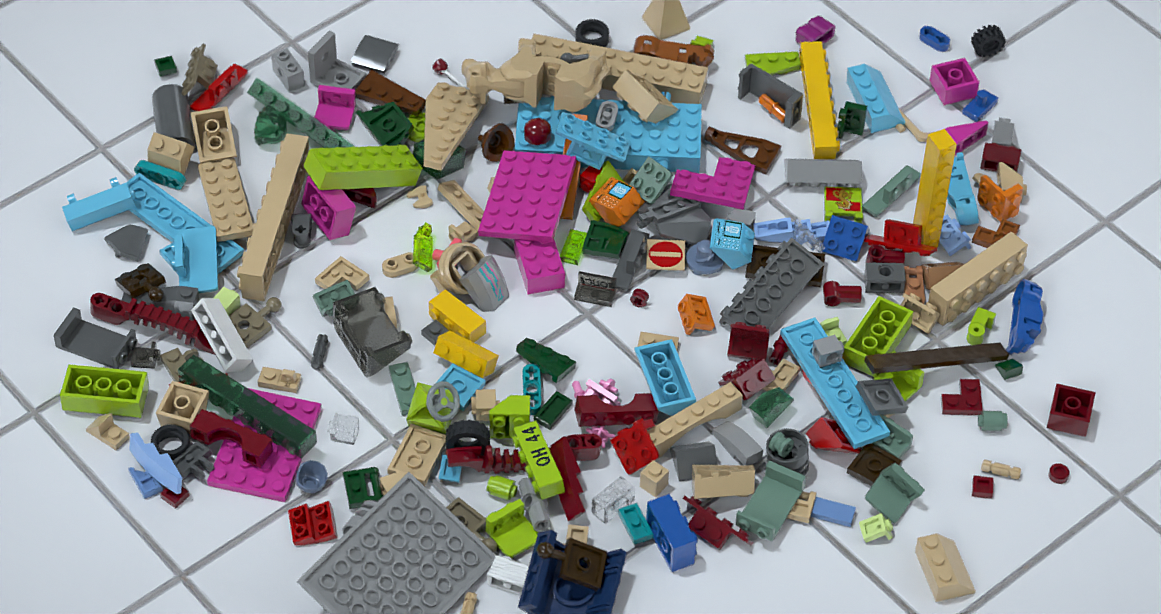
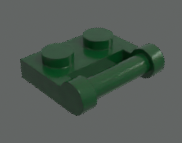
(356, 486)

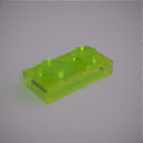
(572, 247)

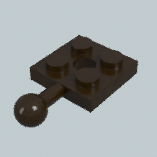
(142, 280)
(570, 567)

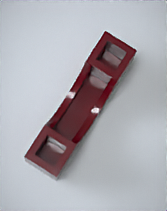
(594, 412)
(210, 428)

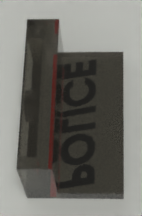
(595, 289)

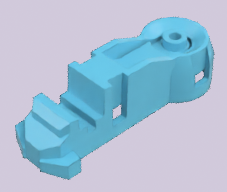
(960, 194)

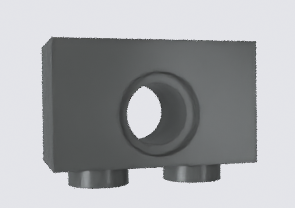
(884, 278)

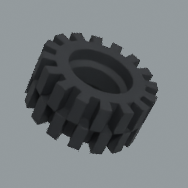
(988, 41)

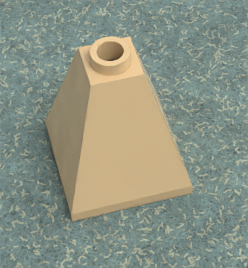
(665, 18)

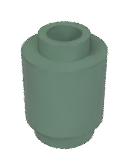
(992, 420)

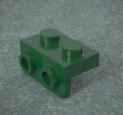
(852, 119)

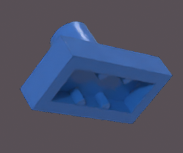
(980, 105)

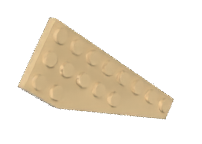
(448, 118)

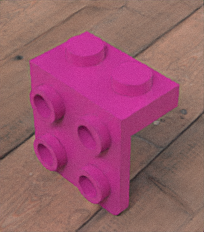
(336, 106)

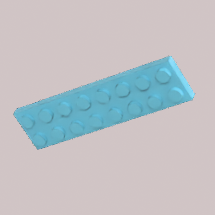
(170, 216)
(835, 386)

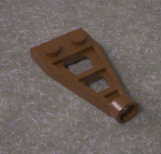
(762, 160)

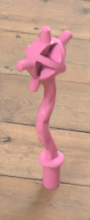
(601, 431)

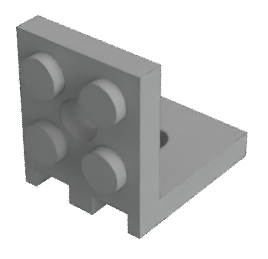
(326, 68)

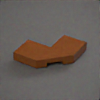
(986, 237)

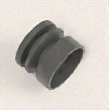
(798, 457)

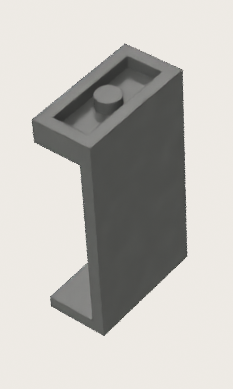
(760, 82)
(94, 341)

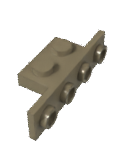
(200, 70)

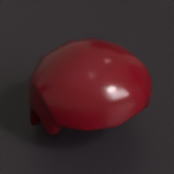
(537, 131)

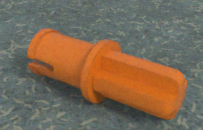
(772, 107)

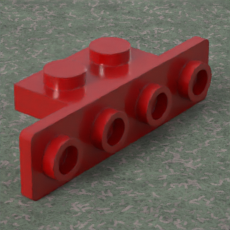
(219, 88)
(901, 236)

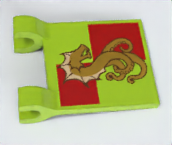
(843, 202)

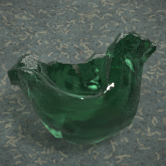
(269, 127)

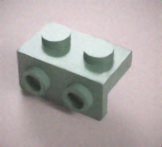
(326, 297)
(898, 441)

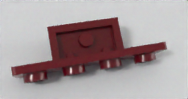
(712, 528)

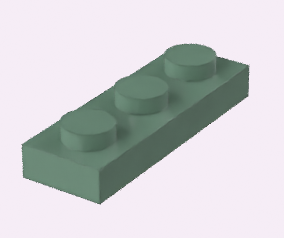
(403, 385)

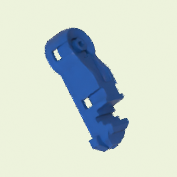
(1025, 317)

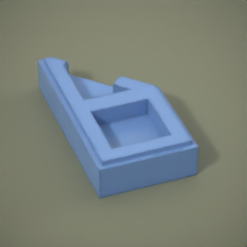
(145, 482)

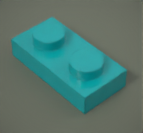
(635, 523)

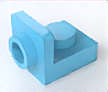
(449, 473)

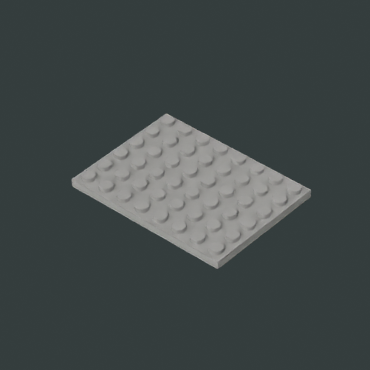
(399, 558)

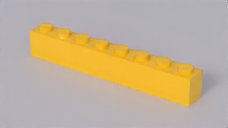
(818, 102)
(934, 185)

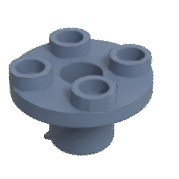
(703, 259)

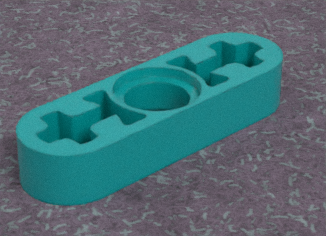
(167, 176)
(535, 382)

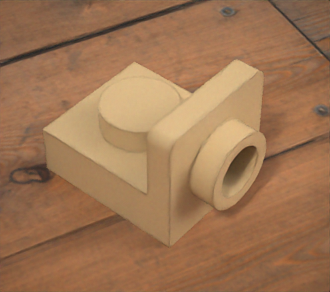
(463, 231)

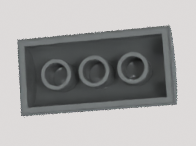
(173, 113)

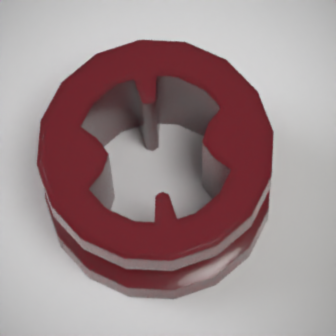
(639, 298)

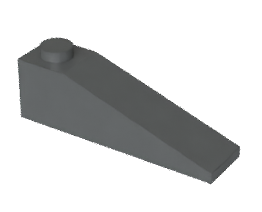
(176, 298)

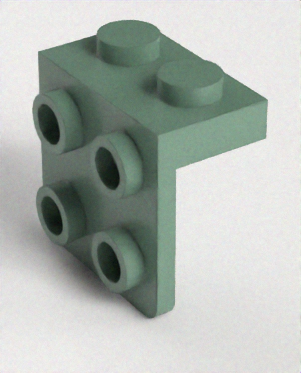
(651, 180)
(893, 492)

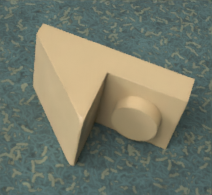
(108, 432)

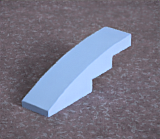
(783, 229)
(157, 465)

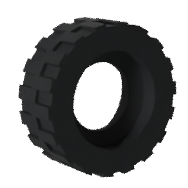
(469, 429)

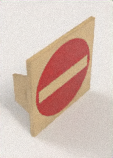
(665, 255)

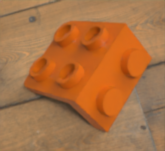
(999, 202)

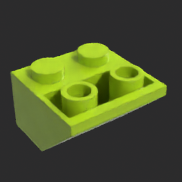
(507, 415)

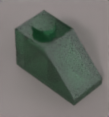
(770, 406)

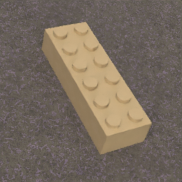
(978, 277)

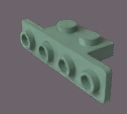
(891, 191)

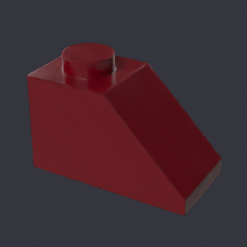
(363, 196)

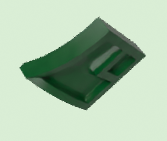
(604, 240)

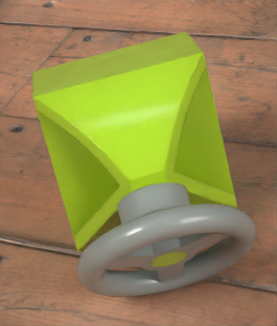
(433, 406)

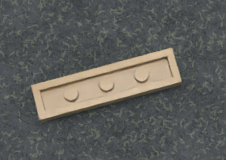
(462, 202)

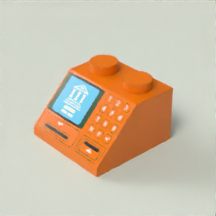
(616, 202)

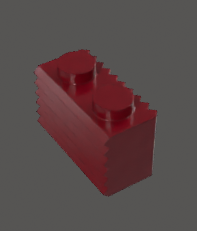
(997, 153)

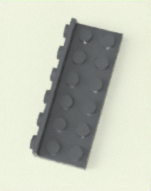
(773, 287)

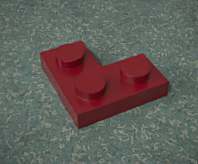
(965, 403)

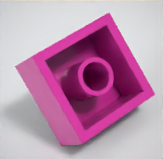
(954, 81)

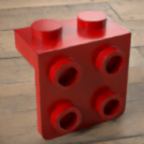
(635, 446)

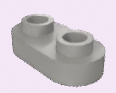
(607, 115)

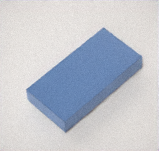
(833, 511)

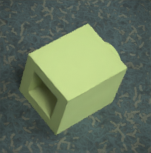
(229, 299)

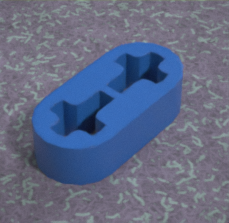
(934, 38)

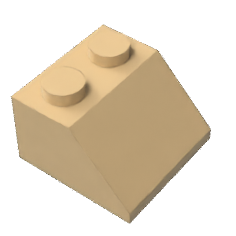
(169, 152)
(181, 405)

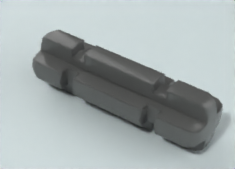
(319, 351)

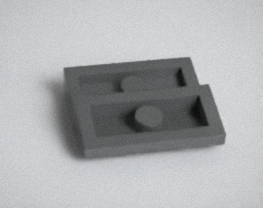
(374, 54)

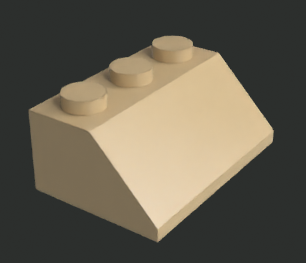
(643, 97)
(943, 567)

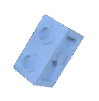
(951, 237)

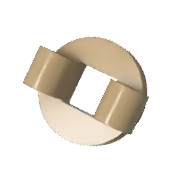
(447, 275)

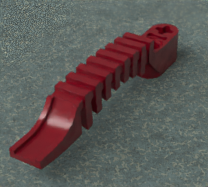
(117, 311)
(584, 447)

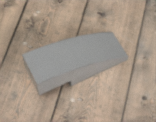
(738, 443)

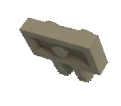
(174, 359)

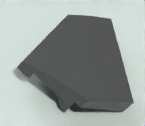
(128, 241)

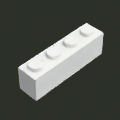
(222, 335)

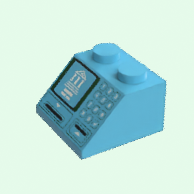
(732, 242)

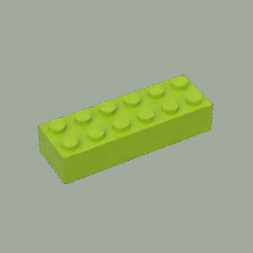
(362, 167)

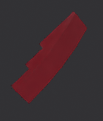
(568, 470)

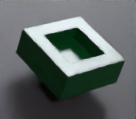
(165, 66)

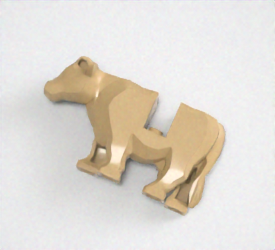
(529, 77)

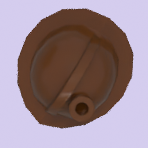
(496, 141)

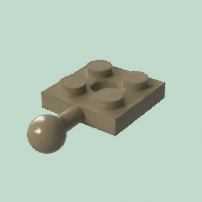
(255, 320)
(472, 520)

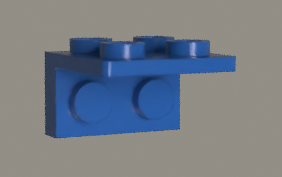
(845, 238)

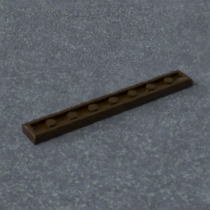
(936, 357)

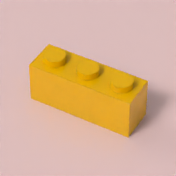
(457, 316)
(466, 354)

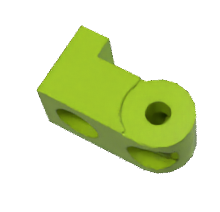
(981, 320)

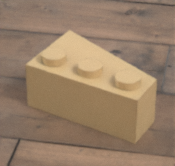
(722, 480)

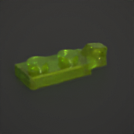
(423, 247)

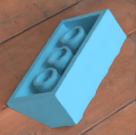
(872, 90)
(665, 376)

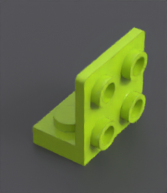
(906, 381)

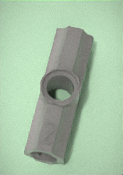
(534, 505)

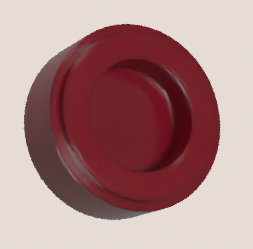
(1058, 473)

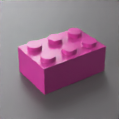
(329, 209)
(539, 265)

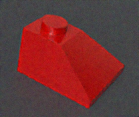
(828, 436)

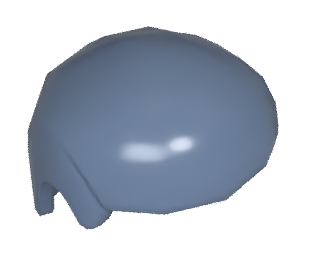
(311, 476)

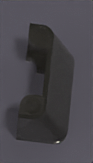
(368, 331)

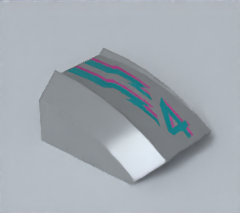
(486, 284)

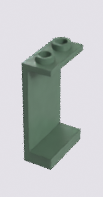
(771, 501)

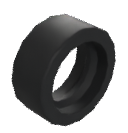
(592, 25)
(171, 431)

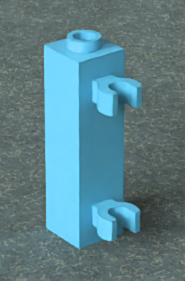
(99, 206)

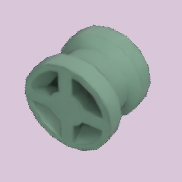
(781, 444)

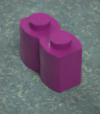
(816, 30)

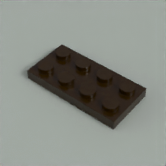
(762, 253)

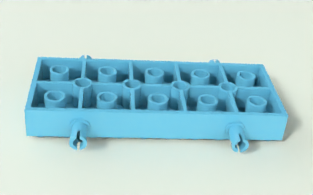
(670, 142)

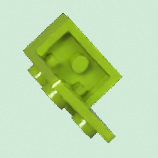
(511, 529)

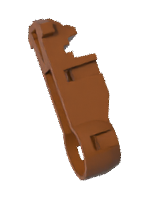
(669, 50)

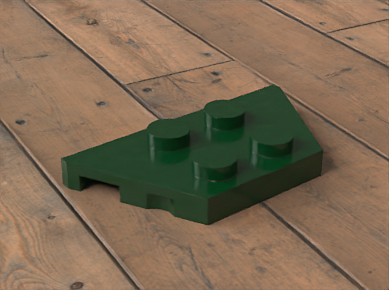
(387, 124)

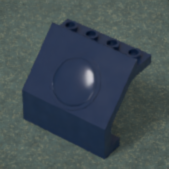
(549, 594)

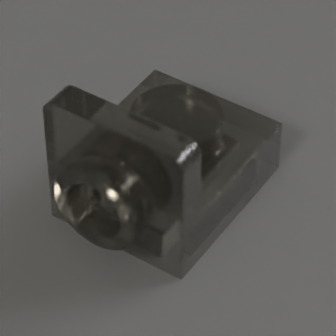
(145, 356)

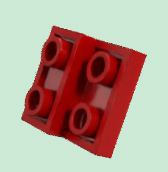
(312, 524)

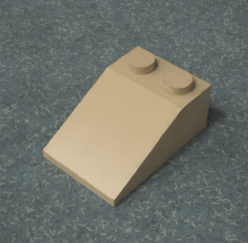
(213, 134)

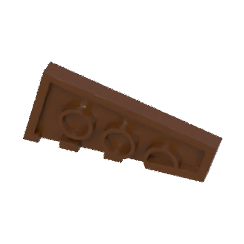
(382, 90)

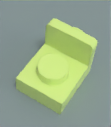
(831, 327)
(876, 527)

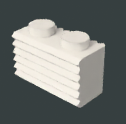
(507, 574)

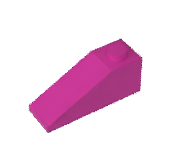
(967, 134)

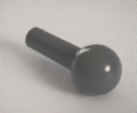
(569, 58)

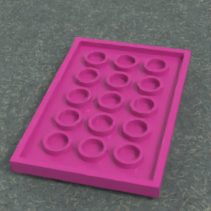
(527, 196)
(279, 470)

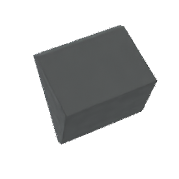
(692, 454)

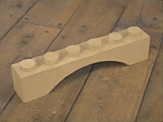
(716, 405)

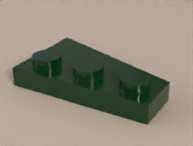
(549, 360)

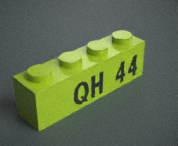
(538, 460)

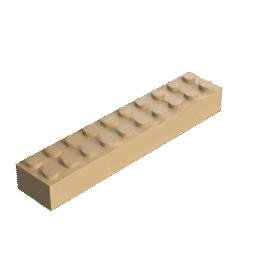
(681, 80)
(273, 218)

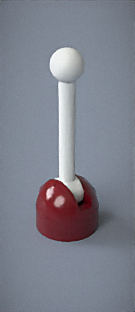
(441, 67)

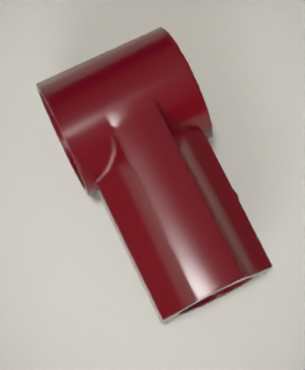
(878, 254)
(835, 293)

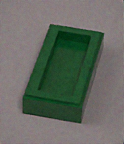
(553, 410)

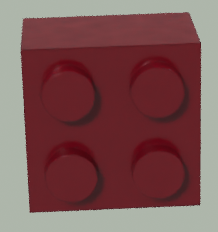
(1071, 410)

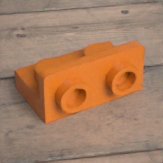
(695, 313)

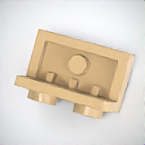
(924, 315)

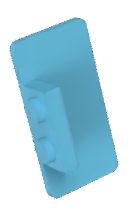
(196, 258)

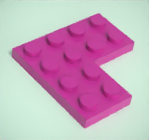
(726, 188)

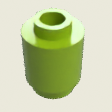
(502, 487)

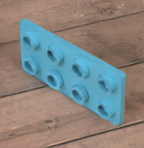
(590, 142)

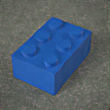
(671, 532)

